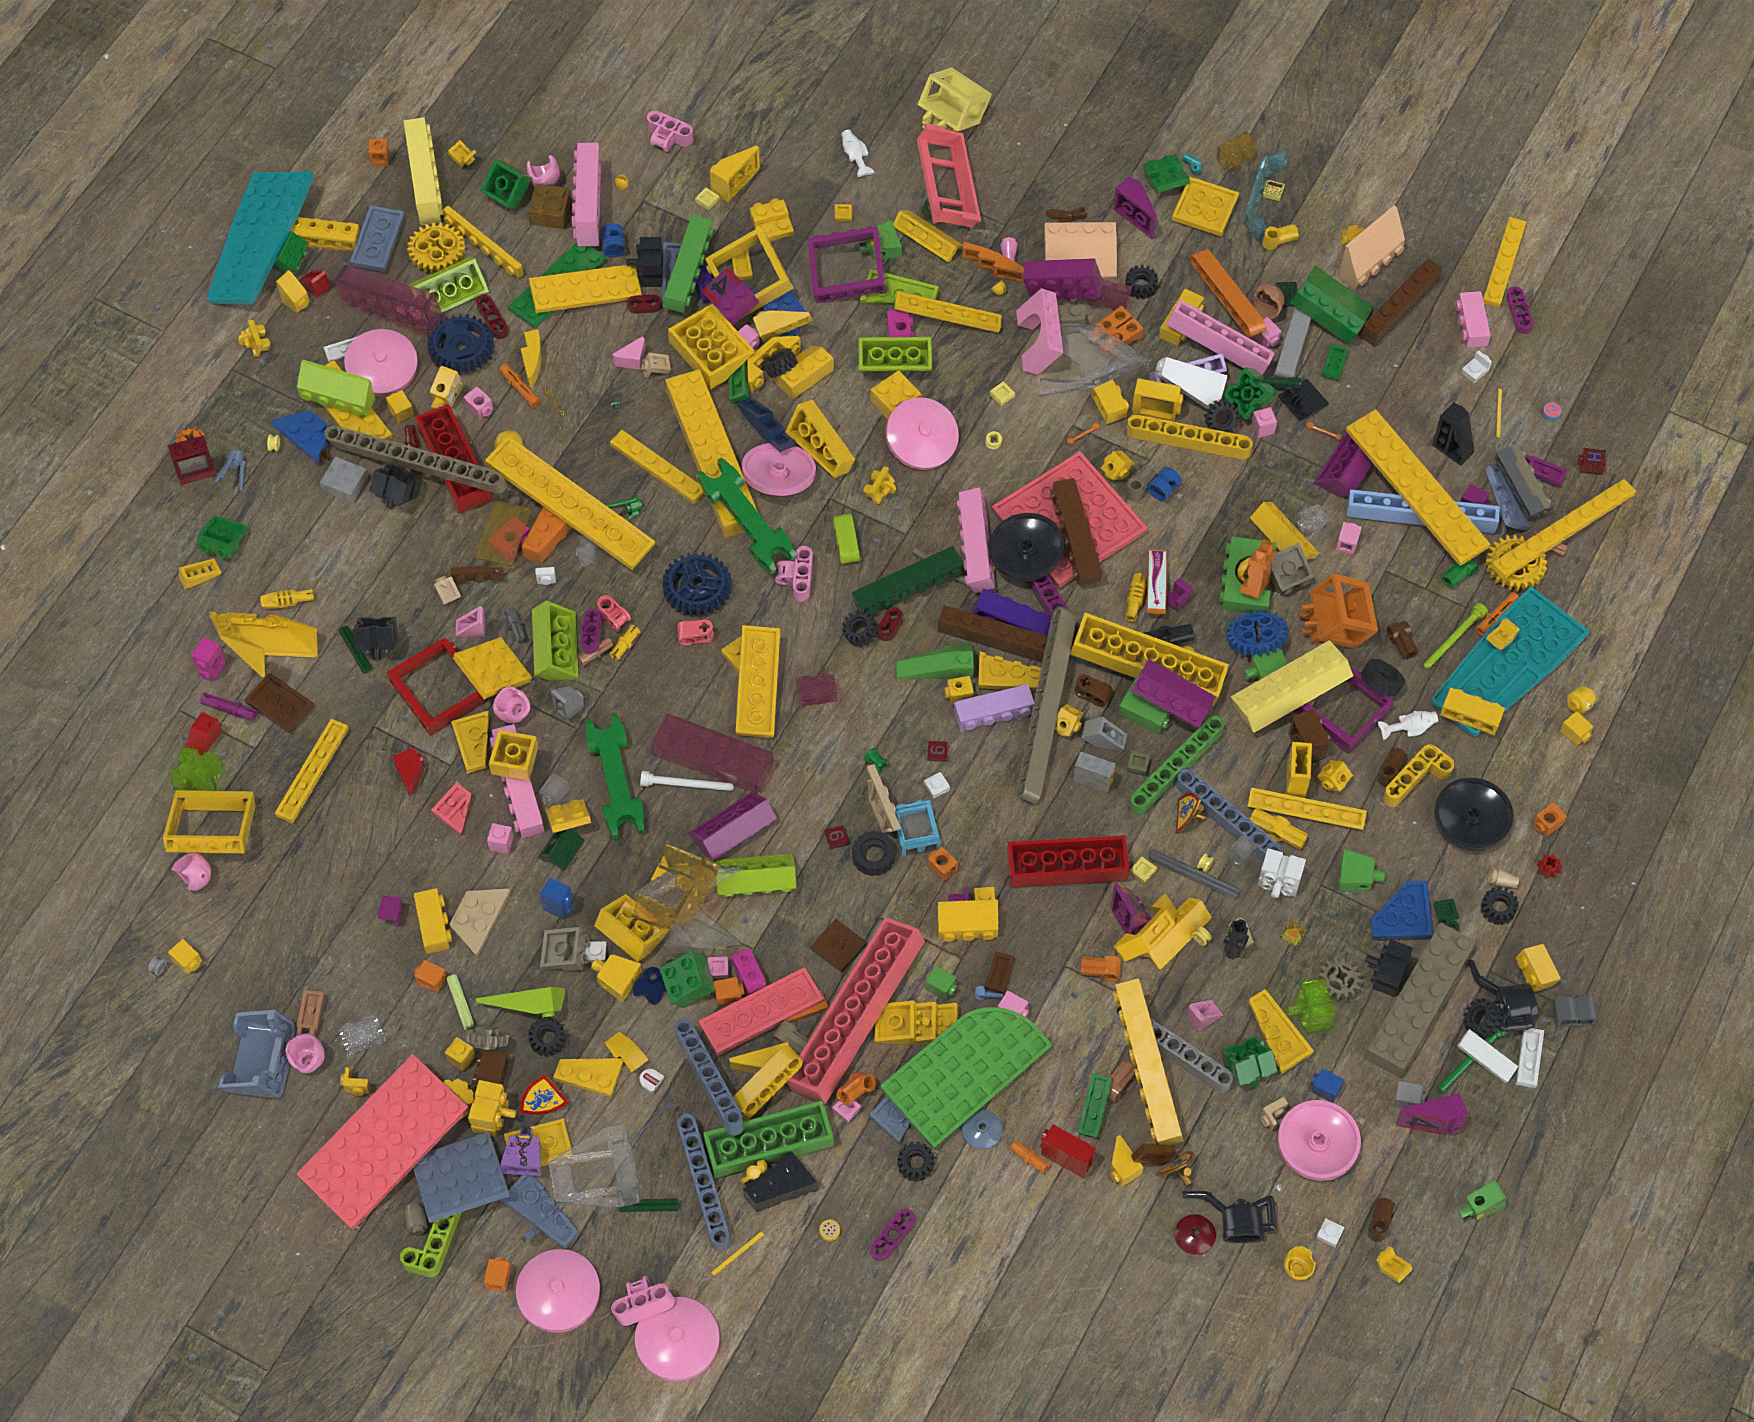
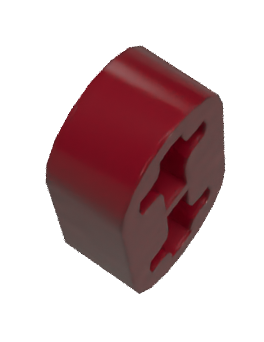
(644, 304)
(893, 626)

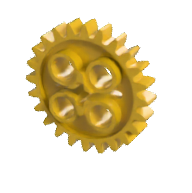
(434, 243)
(1528, 575)

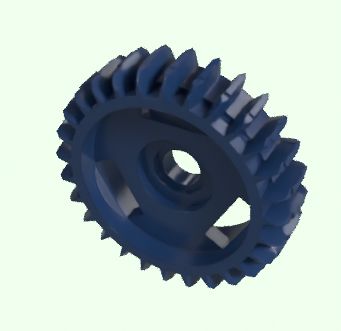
(457, 333)
(687, 595)

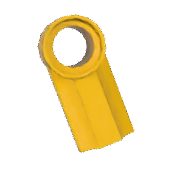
(1275, 236)

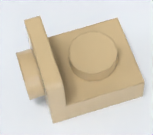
(655, 363)
(446, 589)
(1273, 1110)

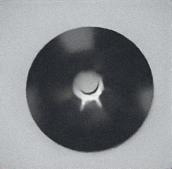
(1026, 546)
(1473, 814)

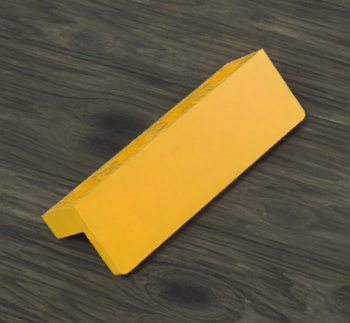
(926, 234)
(1281, 530)
(1188, 919)

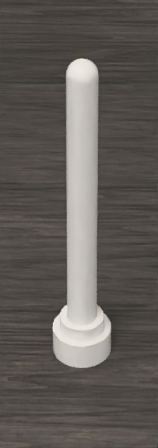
(648, 779)

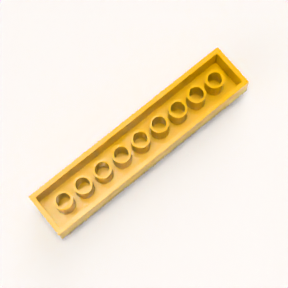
(704, 436)

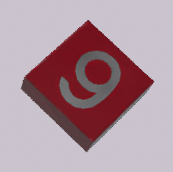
(937, 751)
(836, 837)

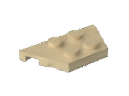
(880, 802)
(478, 916)

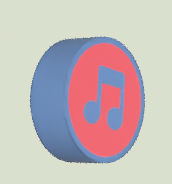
(1552, 411)

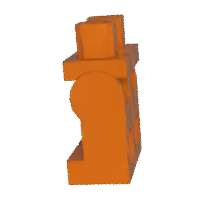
(1122, 327)
(1259, 569)

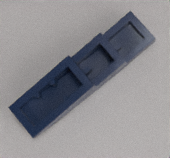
(762, 420)

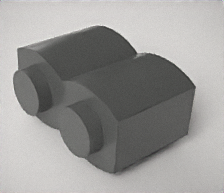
(1574, 1011)

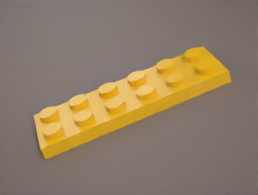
(584, 288)
(368, 425)
(757, 681)

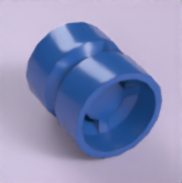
(613, 240)
(1164, 484)

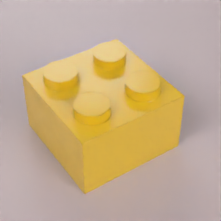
(892, 392)
(513, 755)

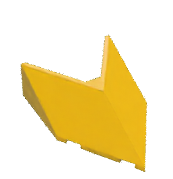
(257, 636)

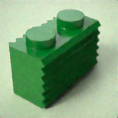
(291, 253)

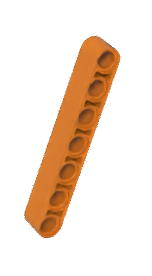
(1228, 293)

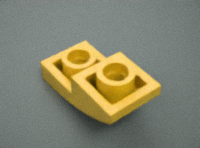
(627, 1050)

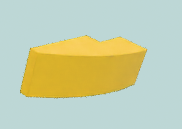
(532, 356)

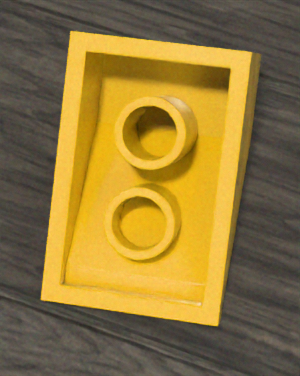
(734, 172)

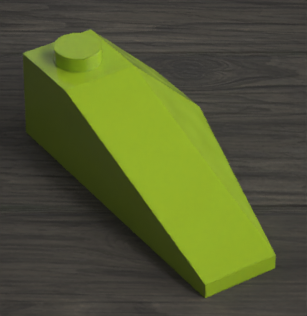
(536, 1001)

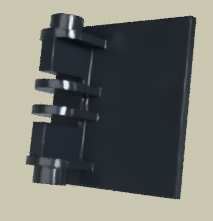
(1303, 401)

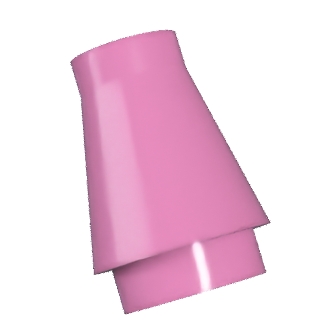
(1009, 248)

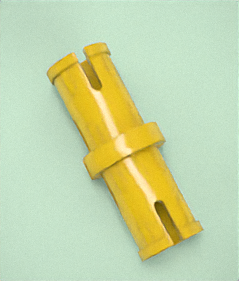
(624, 642)

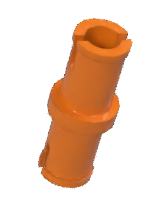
(1030, 1156)

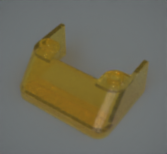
(692, 875)

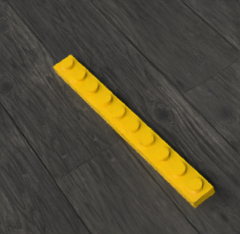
(1563, 529)

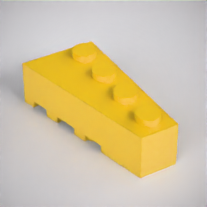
(819, 439)

